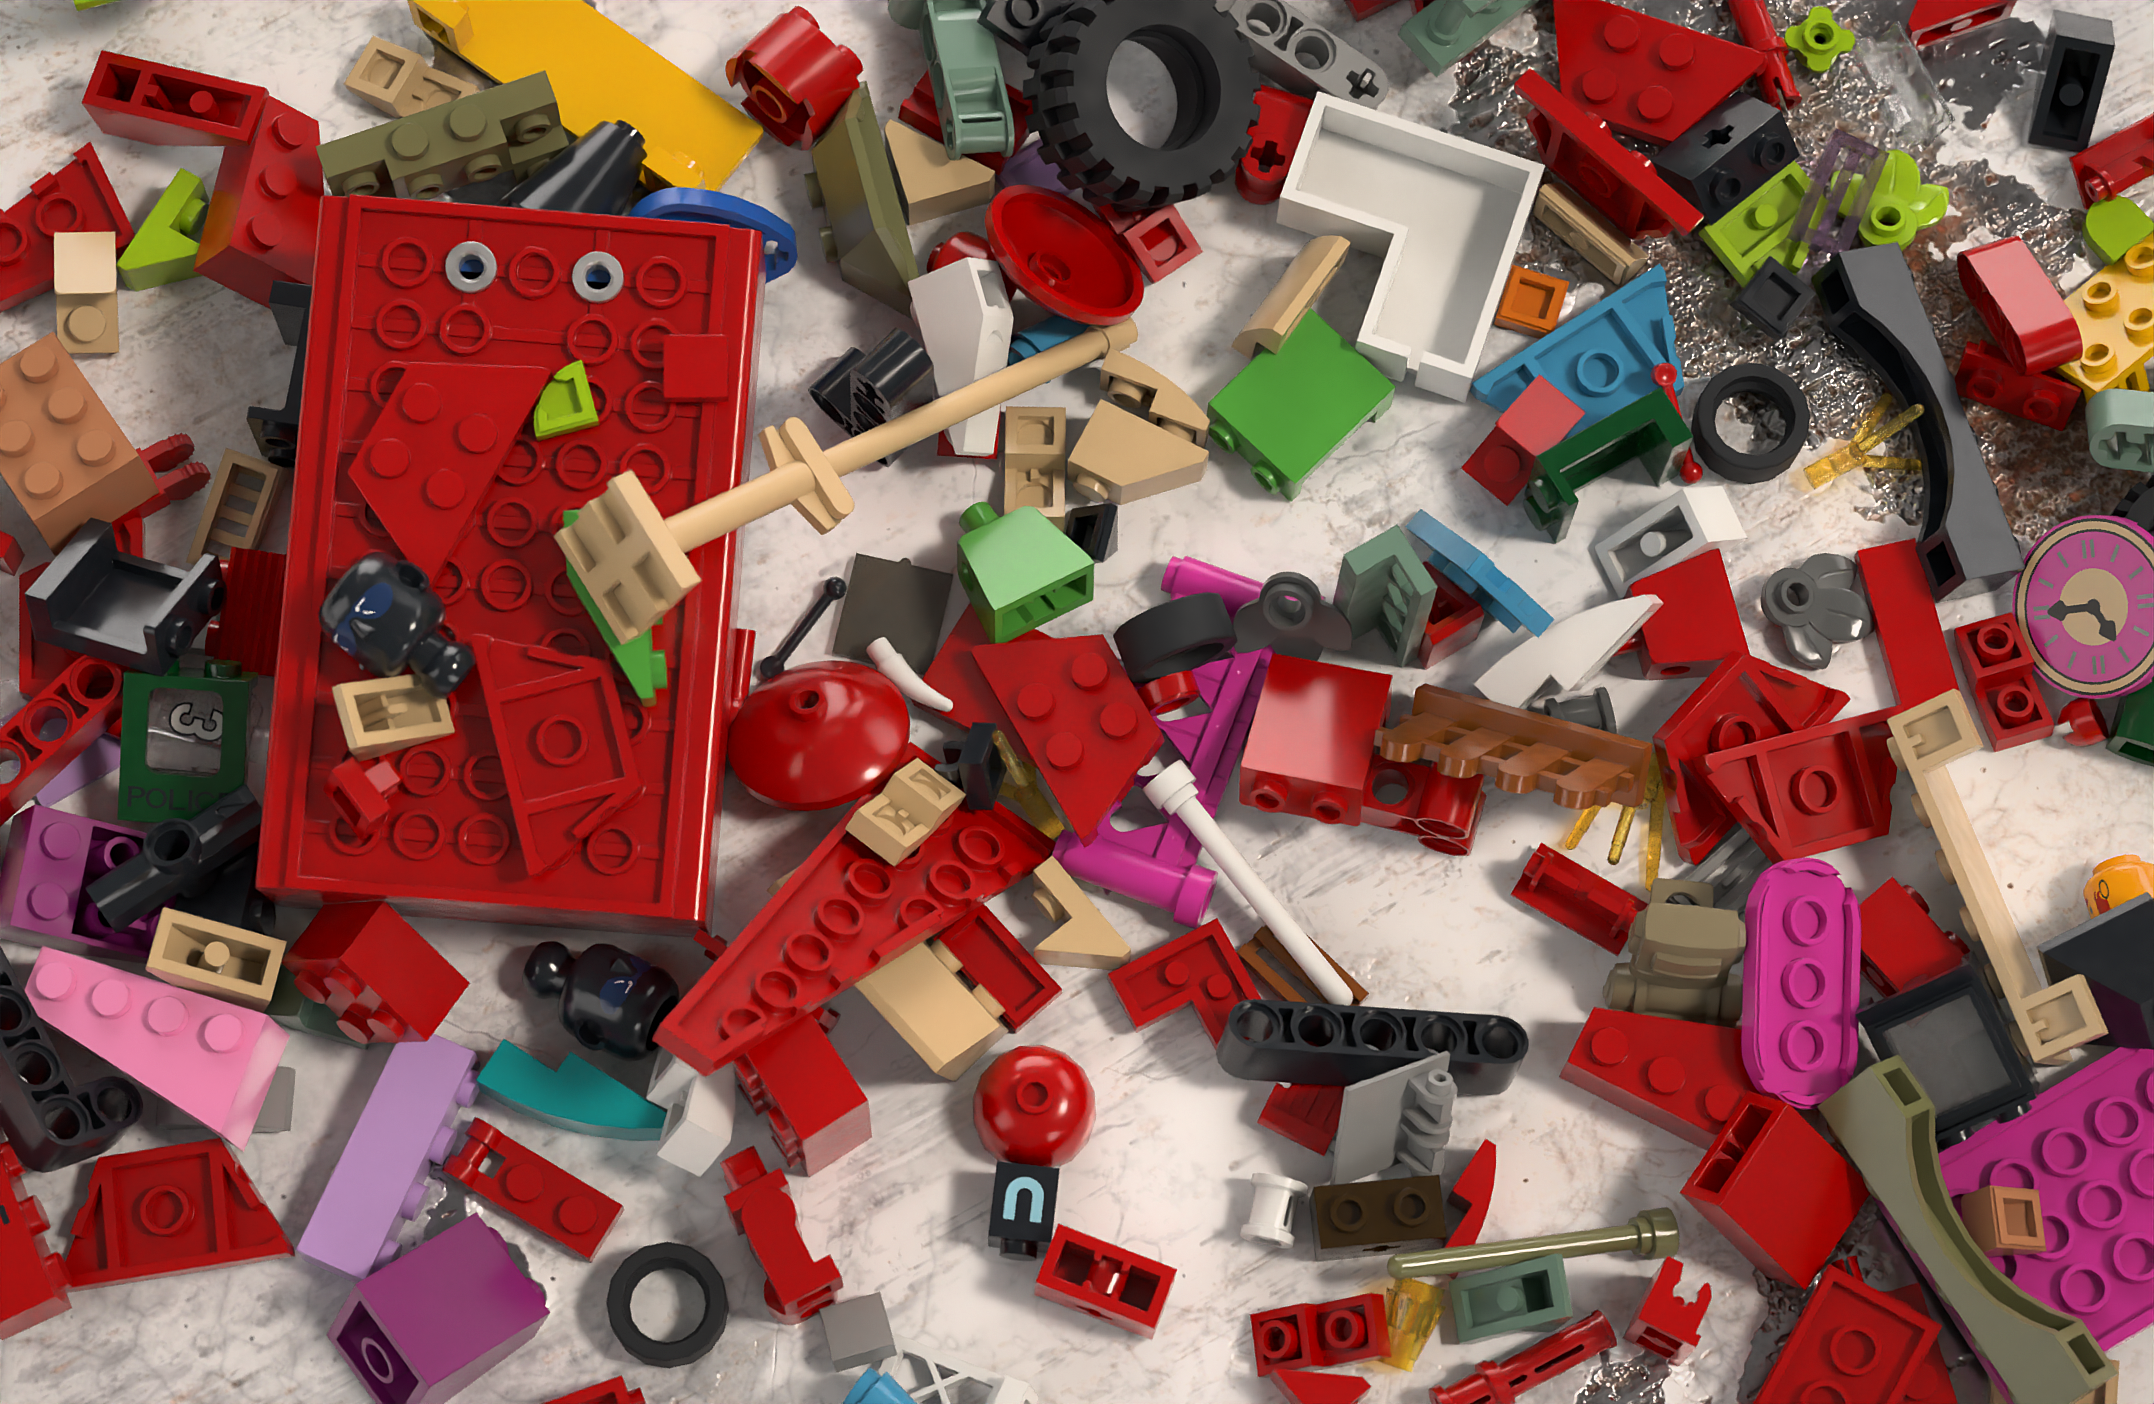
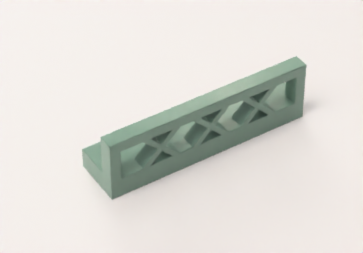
(1386, 590)

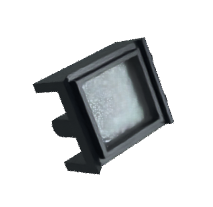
(1955, 1047)

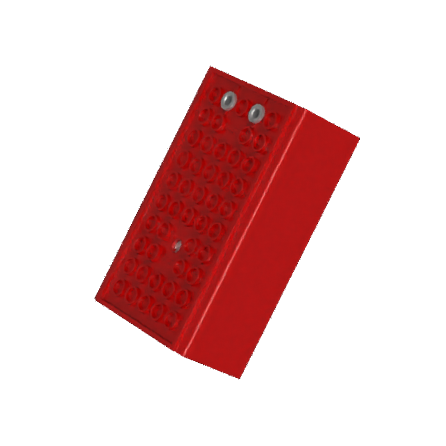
(534, 291)

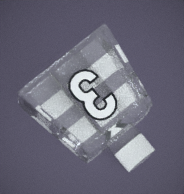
(188, 731)

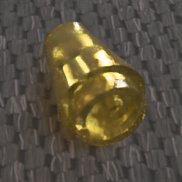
(1411, 1317)

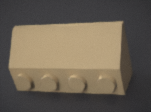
(933, 1006)

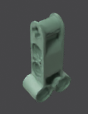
(962, 74)

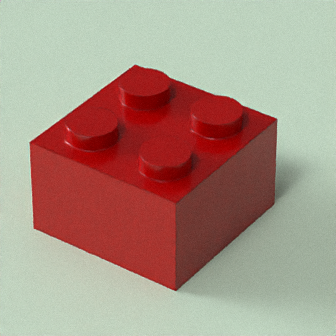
(374, 973)

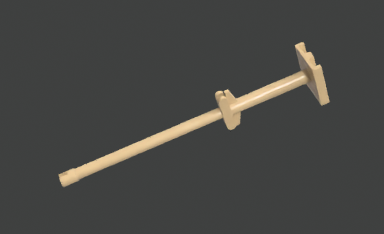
(637, 559)

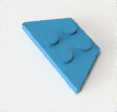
(1598, 356)
(1474, 570)

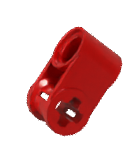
(1273, 144)

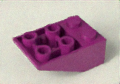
(45, 880)

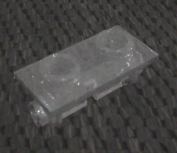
(1914, 104)

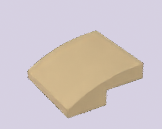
(1292, 295)

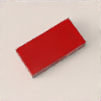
(1000, 965)

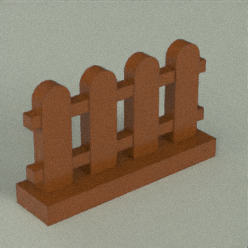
(1519, 749)

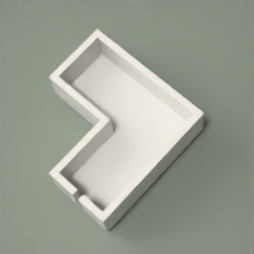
(1439, 216)

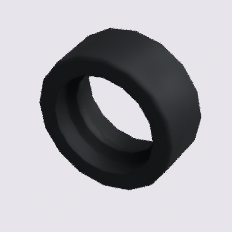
(1759, 380)
(1175, 637)
(640, 1265)

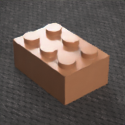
(63, 446)

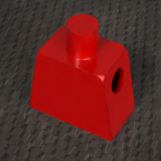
(1694, 624)

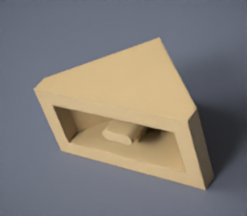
(929, 181)
(390, 715)

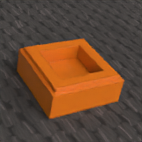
(1531, 302)

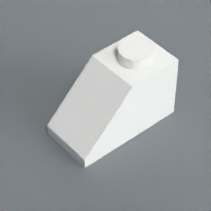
(1670, 533)

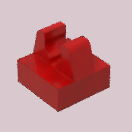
(362, 794)

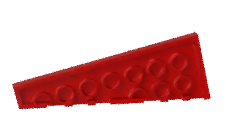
(845, 920)

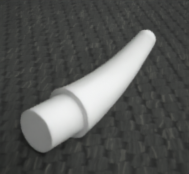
(901, 674)

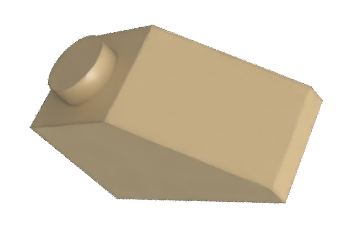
(1131, 458)
(215, 959)

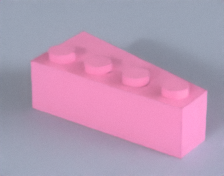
(173, 1042)

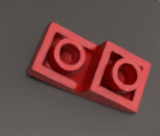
(2002, 682)
(1321, 1335)

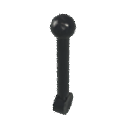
(833, 589)

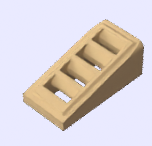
(222, 488)

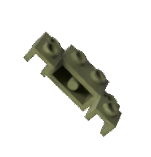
(450, 144)

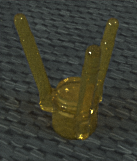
(1653, 794)

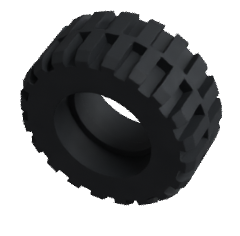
(1079, 125)

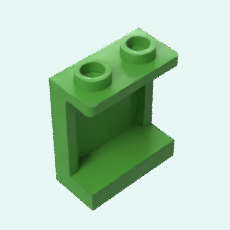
(1297, 405)

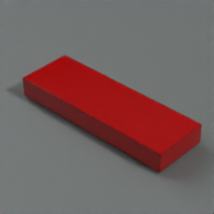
(1905, 622)

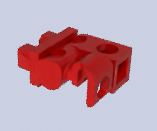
(766, 1213)

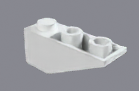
(967, 337)

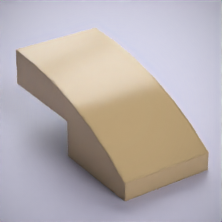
(402, 81)
(1036, 461)
(905, 811)

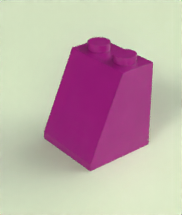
(438, 1317)

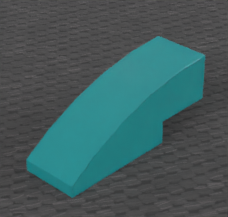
(571, 1098)

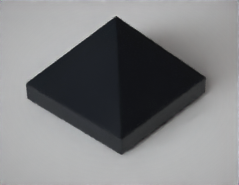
(1095, 530)

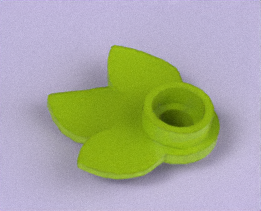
(1897, 200)

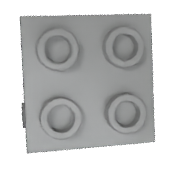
(1396, 1121)

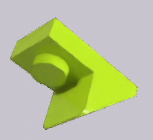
(160, 249)

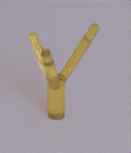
(1855, 452)
(1027, 793)

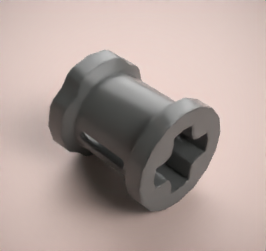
(1590, 711)

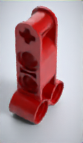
(1436, 808)

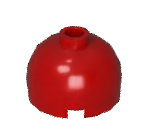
(1034, 1107)

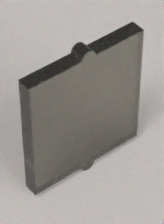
(893, 603)

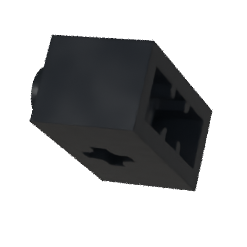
(1727, 155)

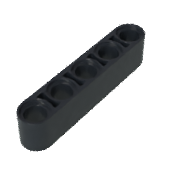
(1342, 1037)

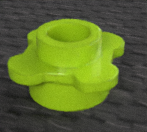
(1811, 54)

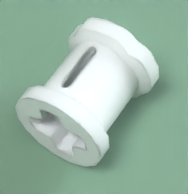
(1273, 1210)

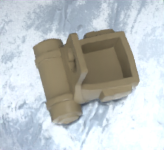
(1681, 959)

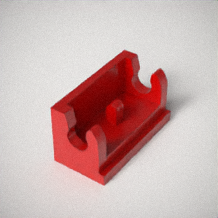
(1663, 1321)

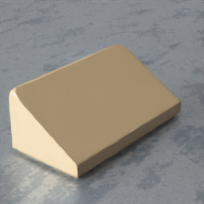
(1588, 233)

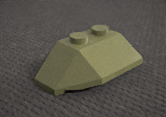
(861, 205)

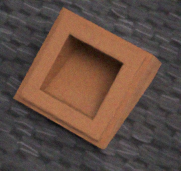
(2004, 1220)

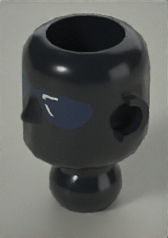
(392, 623)
(604, 996)

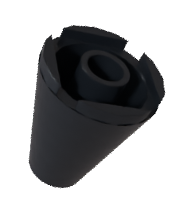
(588, 176)

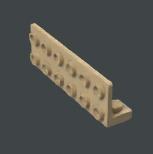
(2046, 1019)

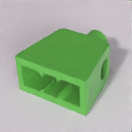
(1019, 570)

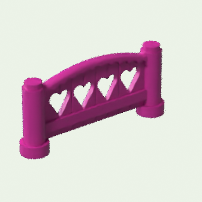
(1161, 860)

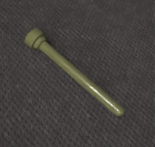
(1649, 1234)

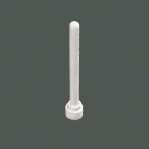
(1177, 794)

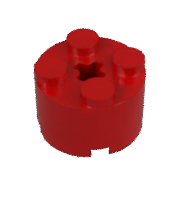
(794, 78)

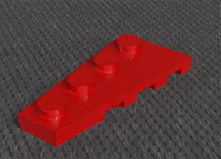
(69, 201)

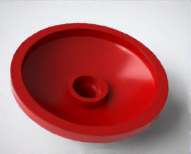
(1063, 256)
(818, 735)

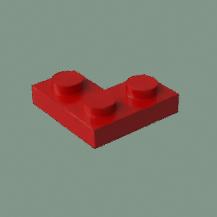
(1188, 971)

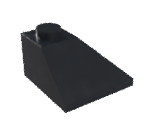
(2118, 966)

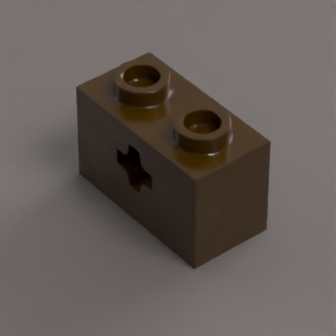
(1377, 1218)

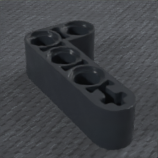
(876, 387)
(50, 1095)

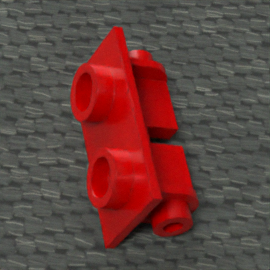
(2115, 162)
(1991, 380)
(1578, 899)

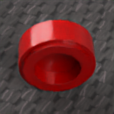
(1170, 692)

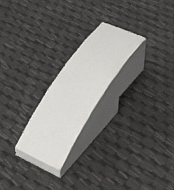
(1566, 652)
(698, 1109)

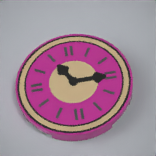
(2089, 606)

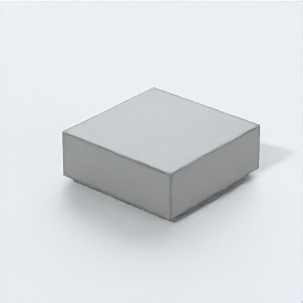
(858, 1332)

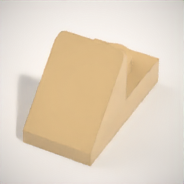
(86, 291)
(1086, 936)

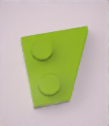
(1761, 225)

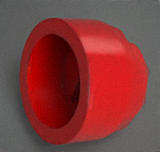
(2086, 722)

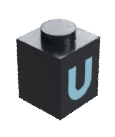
(1023, 1210)

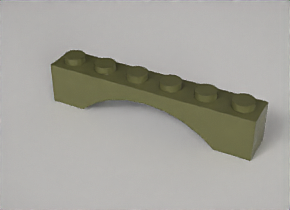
(1891, 1137)

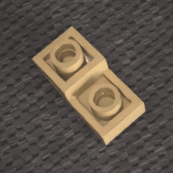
(1138, 384)

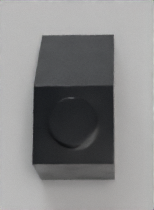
(2071, 80)

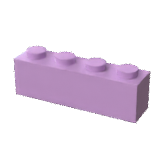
(390, 1158)

